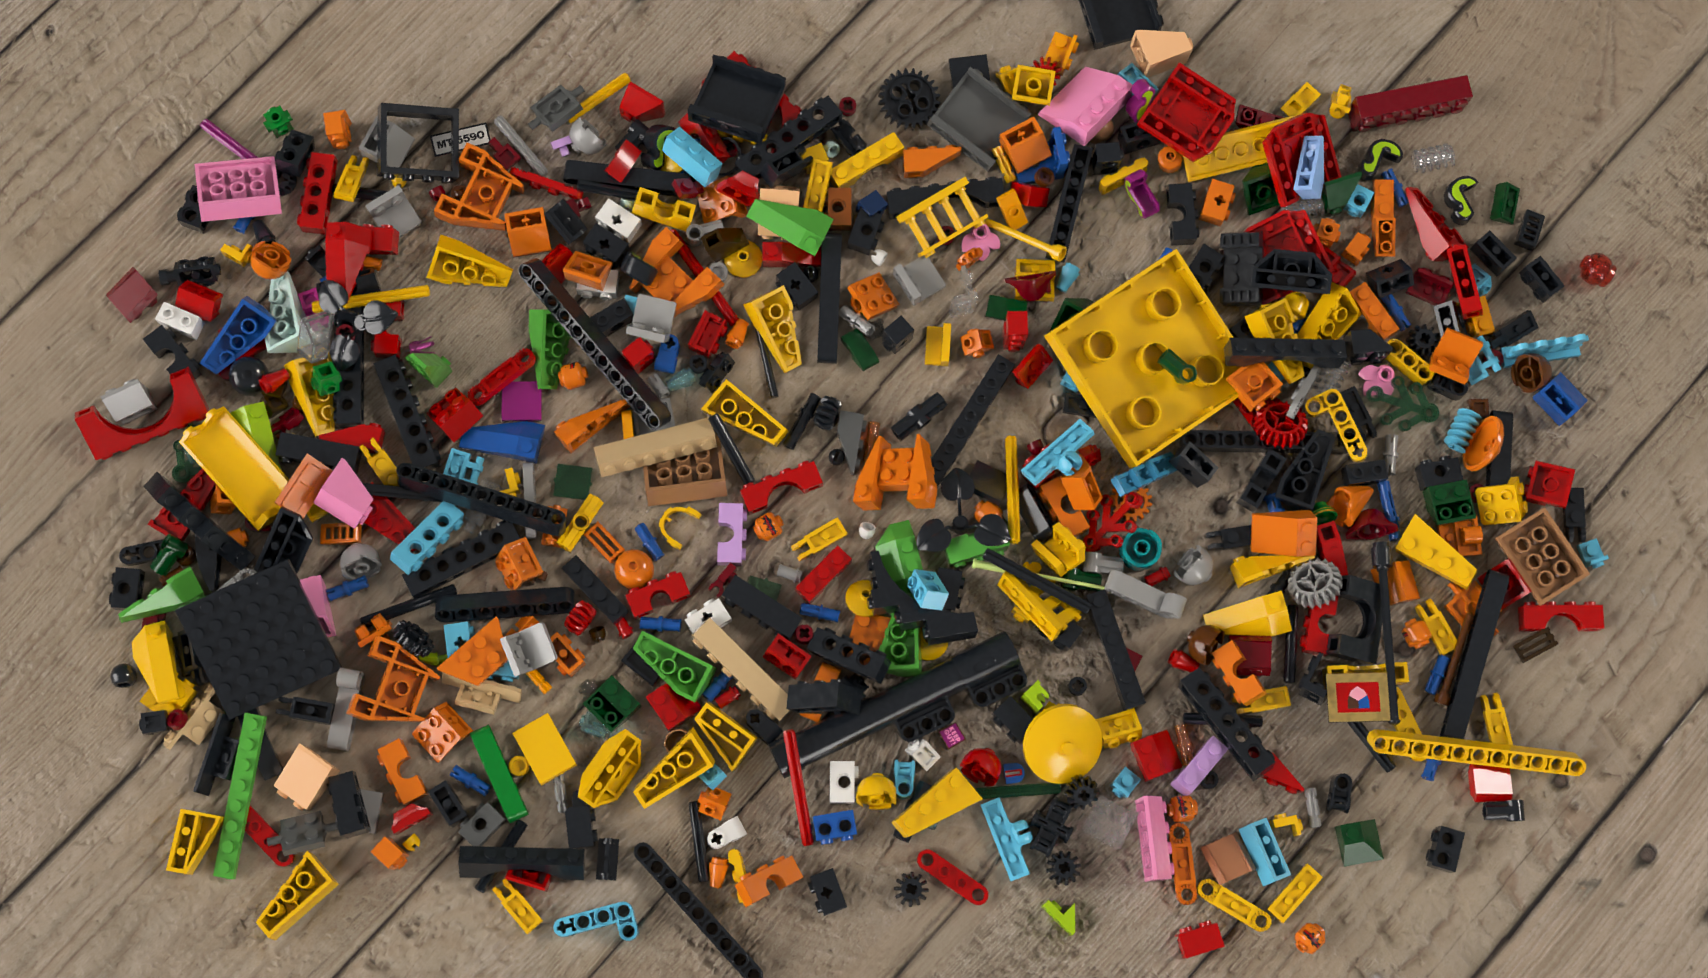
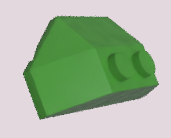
(899, 553)

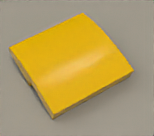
(1032, 266)

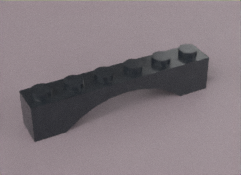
(980, 192)
(1320, 352)
(1115, 649)
(560, 862)

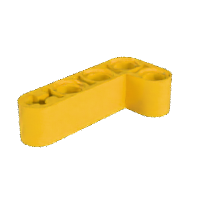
(1341, 427)

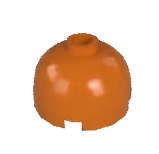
(270, 260)
(634, 569)

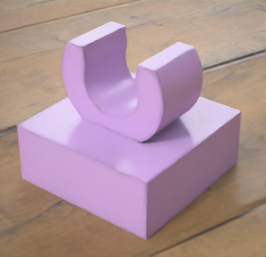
(561, 144)

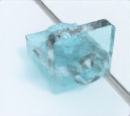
(595, 729)

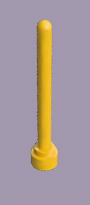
(1057, 251)

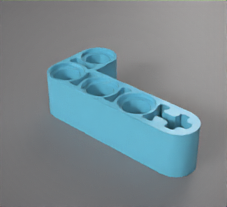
(594, 922)

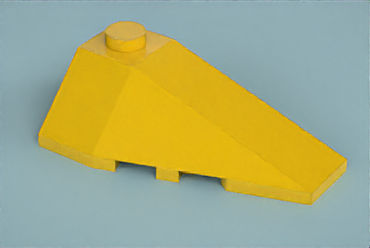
(1276, 322)
(775, 323)
(316, 408)
(1260, 567)
(155, 658)

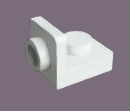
(922, 753)

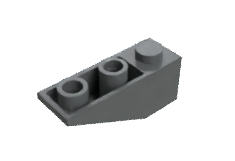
(849, 435)

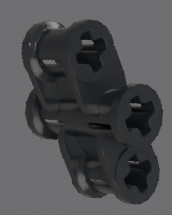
(1048, 832)

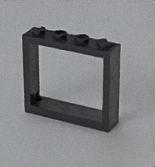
(422, 112)

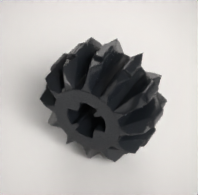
(1422, 333)
(827, 412)
(1076, 787)
(1067, 874)
(913, 882)

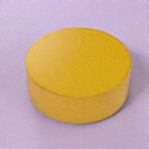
(519, 766)

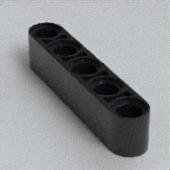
(1499, 470)

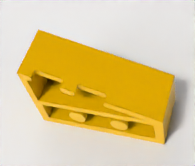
(726, 734)
(192, 839)

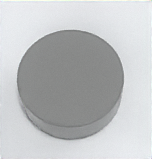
(720, 270)

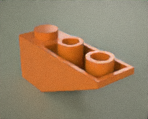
(924, 161)

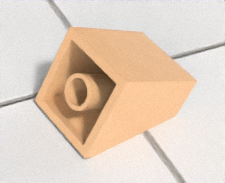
(1160, 50)
(781, 194)
(305, 778)

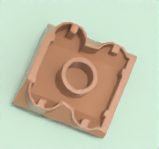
(1227, 858)

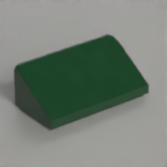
(1505, 203)
(998, 306)

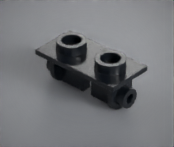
(844, 134)
(722, 365)
(607, 859)

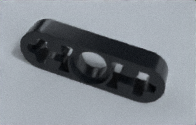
(135, 560)

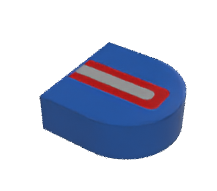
(1013, 773)

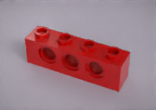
(317, 163)

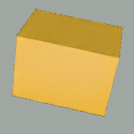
(1033, 85)

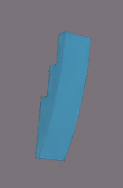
(1143, 474)

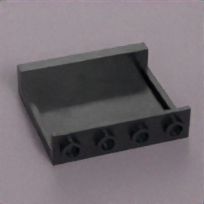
(1117, 20)
(738, 99)

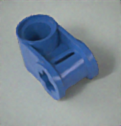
(667, 357)

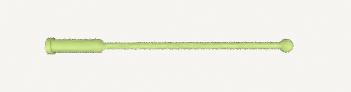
(989, 566)

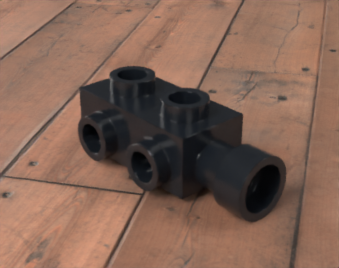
(199, 271)

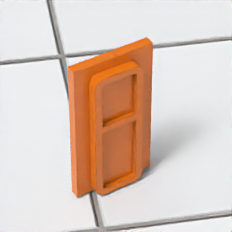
(304, 486)

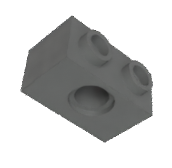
(493, 819)

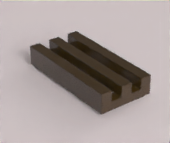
(1550, 637)

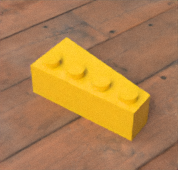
(1330, 316)
(744, 414)
(1431, 551)
(678, 766)
(942, 800)
(297, 896)

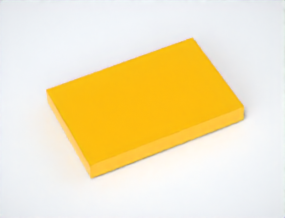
(544, 749)

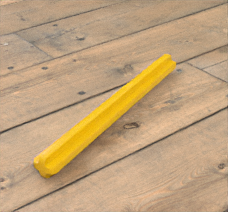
(384, 296)
(1012, 489)

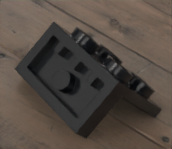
(1312, 691)

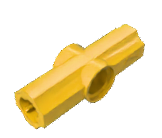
(586, 512)

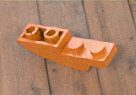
(1383, 218)

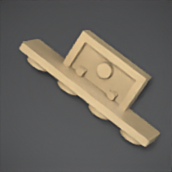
(482, 698)
(200, 720)

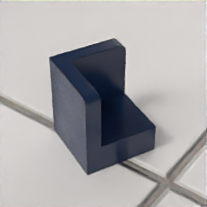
(872, 204)

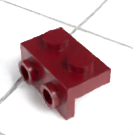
(1430, 286)

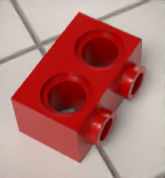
(639, 354)
(786, 656)

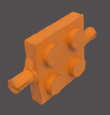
(1464, 601)

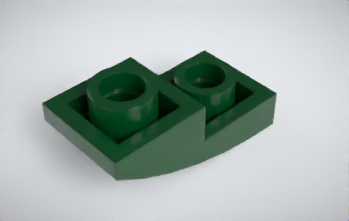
(860, 349)

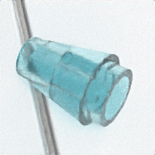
(681, 380)

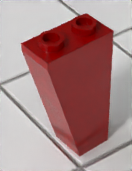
(1464, 281)

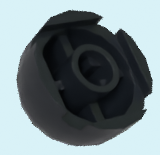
(245, 375)

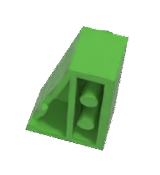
(966, 548)

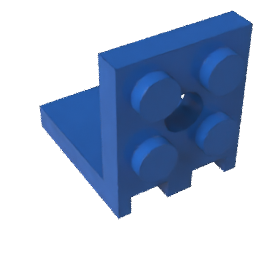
(1057, 162)

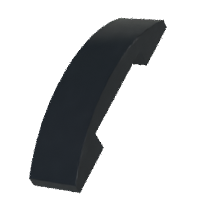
(268, 760)

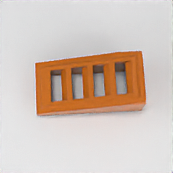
(347, 540)

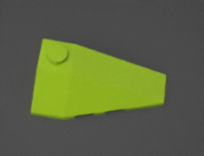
(257, 425)

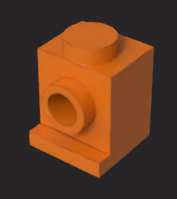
(1356, 249)
(221, 503)

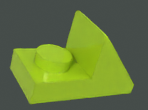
(1065, 920)

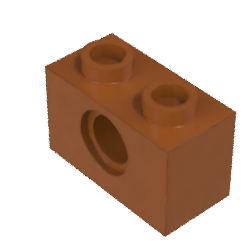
(842, 198)

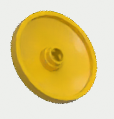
(1062, 743)

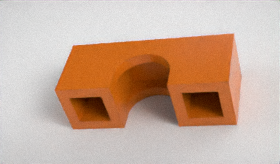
(1374, 312)
(1052, 494)
(1228, 659)
(392, 757)
(753, 887)

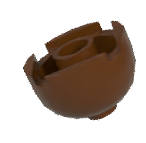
(1531, 372)
(1204, 642)

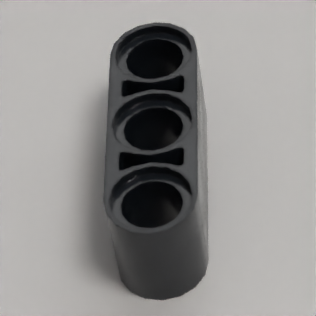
(1034, 513)

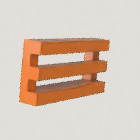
(615, 554)

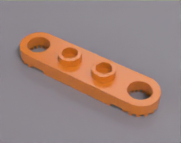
(1183, 864)

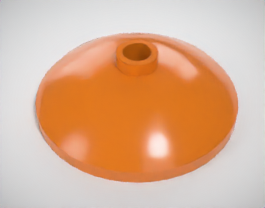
(1485, 444)

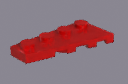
(388, 520)

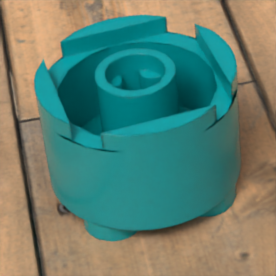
(1141, 560)

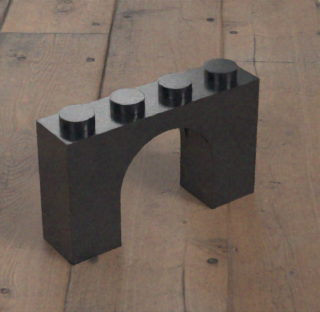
(1365, 646)

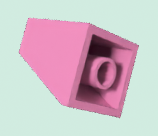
(345, 496)
(316, 592)

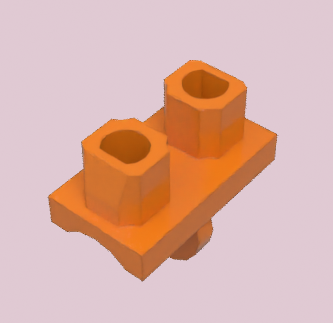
(381, 627)

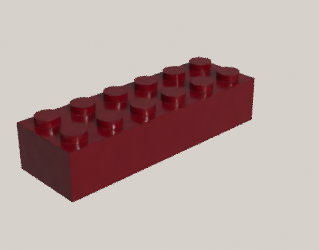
(1410, 103)

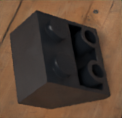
(1365, 347)

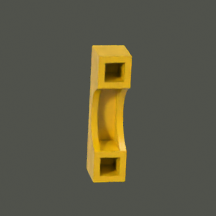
(879, 153)
(1401, 671)

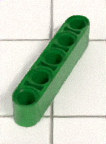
(499, 773)

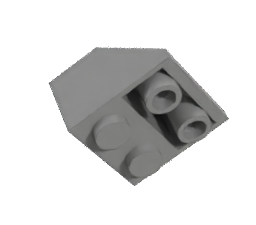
(398, 144)
(129, 402)

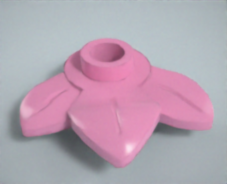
(985, 242)
(1373, 377)

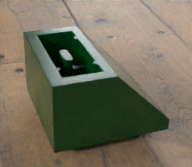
(1449, 502)
(612, 704)

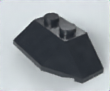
(1292, 272)
(286, 540)

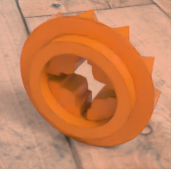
(969, 258)

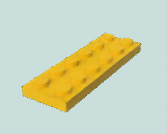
(1233, 152)

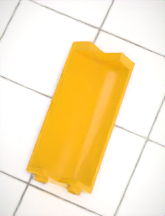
(236, 465)

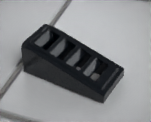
(1526, 243)

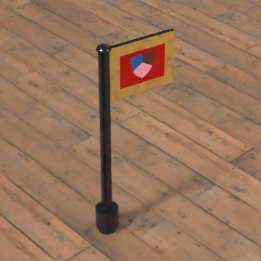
(1368, 695)

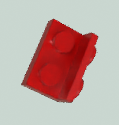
(1032, 366)

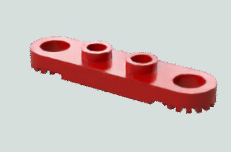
(554, 188)
(501, 377)
(259, 831)
(952, 877)

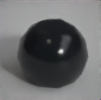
(123, 675)

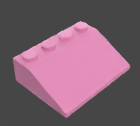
(1087, 103)
(237, 189)
(1153, 838)

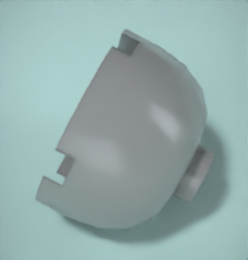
(586, 137)
(360, 560)
(1195, 566)

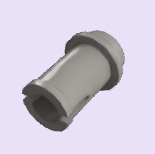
(661, 390)
(790, 573)

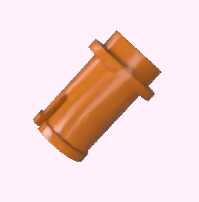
(373, 262)

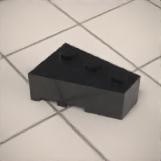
(823, 697)
(348, 805)

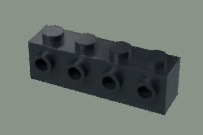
(294, 448)
(761, 607)

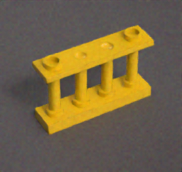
(926, 208)

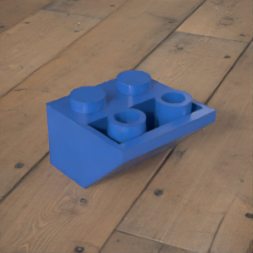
(1560, 399)

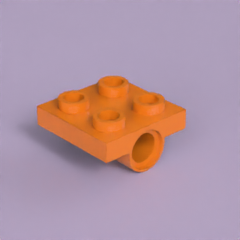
(872, 296)
(1463, 536)

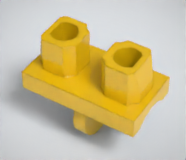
(1340, 102)

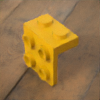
(1502, 502)

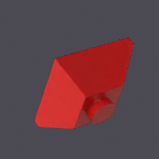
(640, 105)

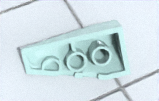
(287, 311)

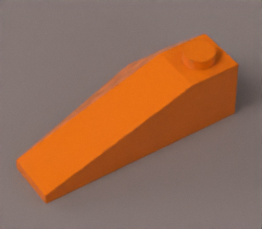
(583, 427)

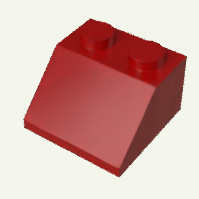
(672, 707)
(1156, 755)

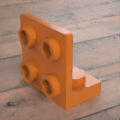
(717, 205)
(1455, 355)
(517, 563)
(441, 731)

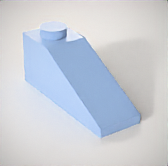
(1310, 169)

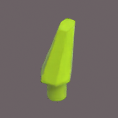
(433, 659)

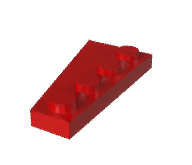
(199, 492)

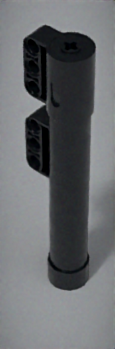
(912, 701)

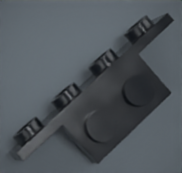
(219, 757)

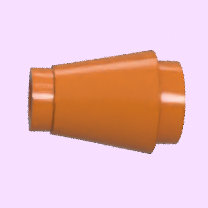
(736, 335)
(718, 868)

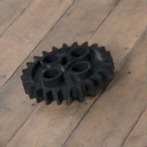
(893, 104)

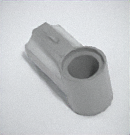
(702, 230)
(1099, 564)

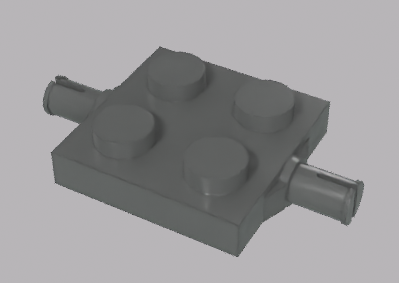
(556, 108)
(302, 833)

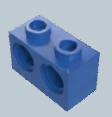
(833, 821)

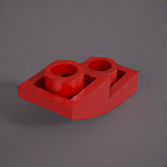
(623, 161)

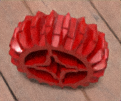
(1278, 428)

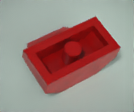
(740, 187)
(409, 817)

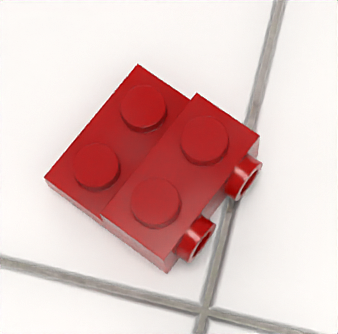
(1549, 484)

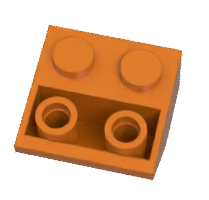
(1025, 145)
(528, 232)
(1082, 488)

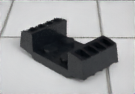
(1241, 253)

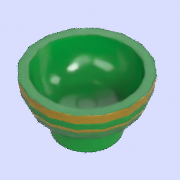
(1324, 513)

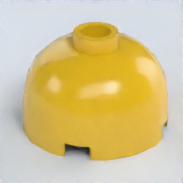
(876, 792)

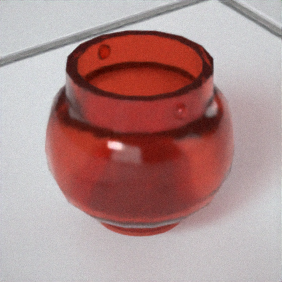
(1597, 269)

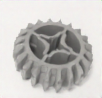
(1326, 586)

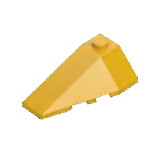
(463, 264)
(1254, 617)

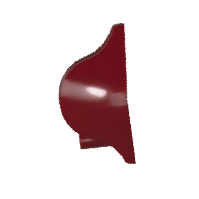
(1032, 286)
(1371, 525)

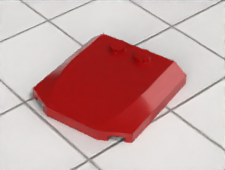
(1189, 114)
(1284, 149)
(1289, 232)

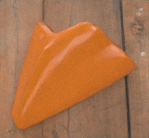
(1349, 503)

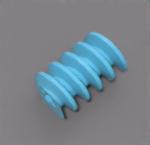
(1460, 429)

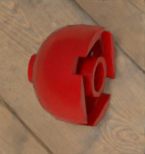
(981, 765)

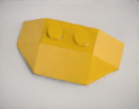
(611, 769)

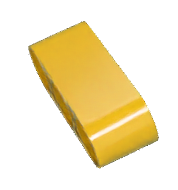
(1417, 362)

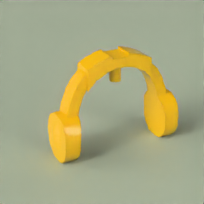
(690, 511)

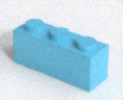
(692, 157)
(1264, 852)

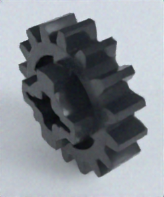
(413, 638)

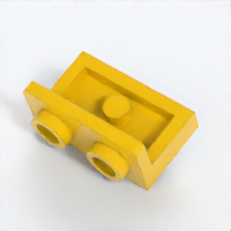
(1066, 547)

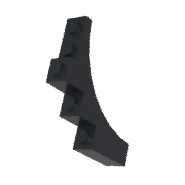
(199, 523)
(936, 625)

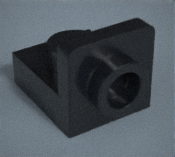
(317, 259)
(153, 722)

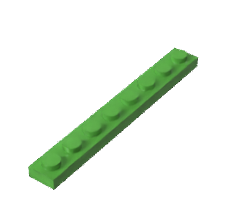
(240, 796)

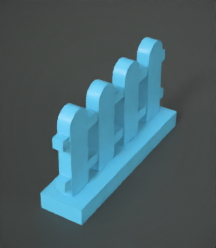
(1552, 349)

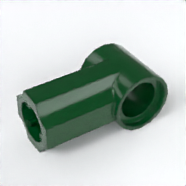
(1175, 367)
(171, 550)
(1076, 575)

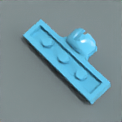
(1059, 454)
(1008, 838)

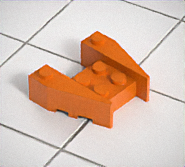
(484, 194)
(671, 281)
(897, 471)
(399, 687)

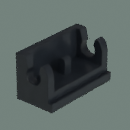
(566, 221)

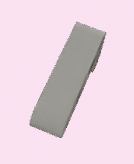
(1145, 596)
(342, 724)

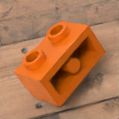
(569, 660)

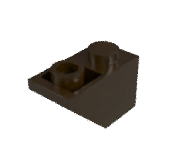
(724, 242)

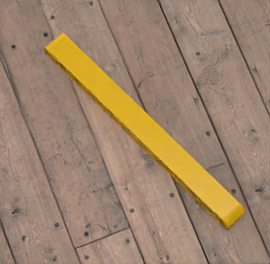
(1484, 757)

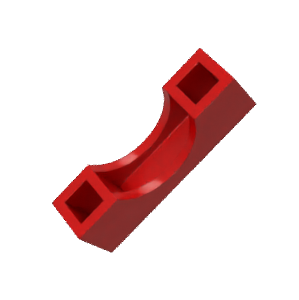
(803, 477)
(1585, 617)

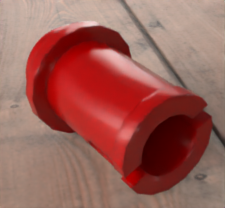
(1157, 576)
(624, 629)
(728, 697)

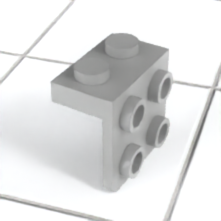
(529, 649)

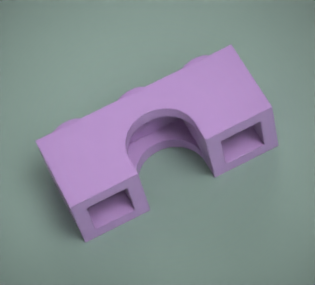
(732, 516)
(1199, 766)

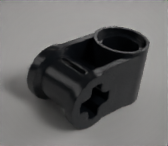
(1445, 387)
(766, 729)
(1339, 794)

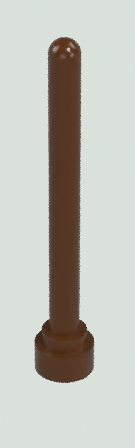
(1443, 696)

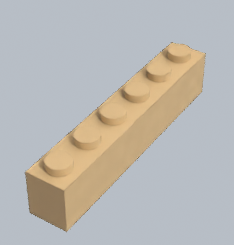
(655, 447)
(742, 668)

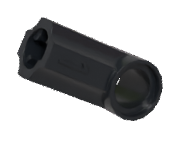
(635, 134)
(1509, 810)

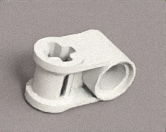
(729, 831)

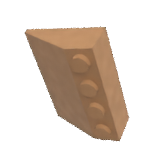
(686, 478)
(1542, 556)

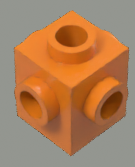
(1327, 231)
(977, 342)
(714, 802)

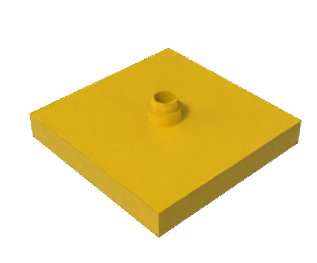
(1115, 353)

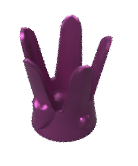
(415, 347)

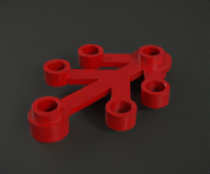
(1109, 522)

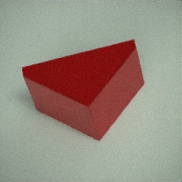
(1031, 194)

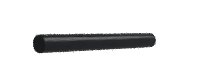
(767, 366)

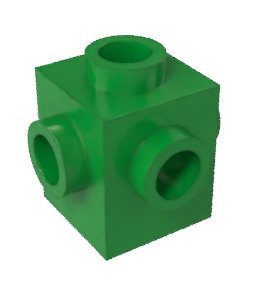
(278, 121)
(326, 378)

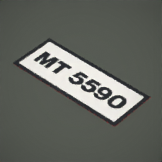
(476, 135)

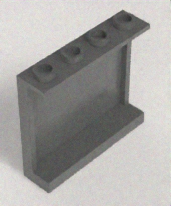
(977, 116)

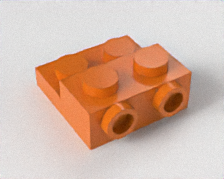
(1255, 385)

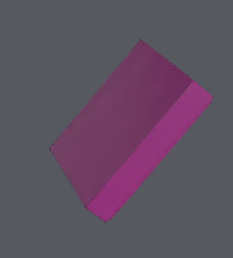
(521, 402)

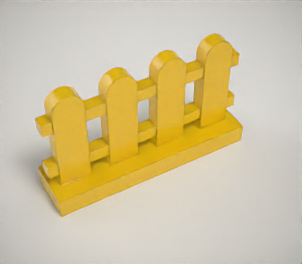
(1035, 608)

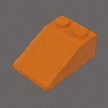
(1284, 533)

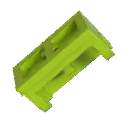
(1034, 697)

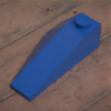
(241, 332)
(508, 440)

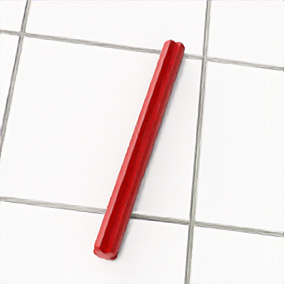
(696, 268)
(798, 787)

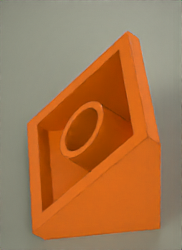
(587, 270)
(1400, 583)

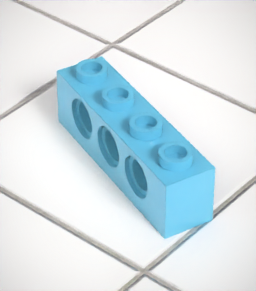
(444, 513)

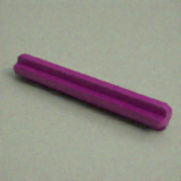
(226, 140)

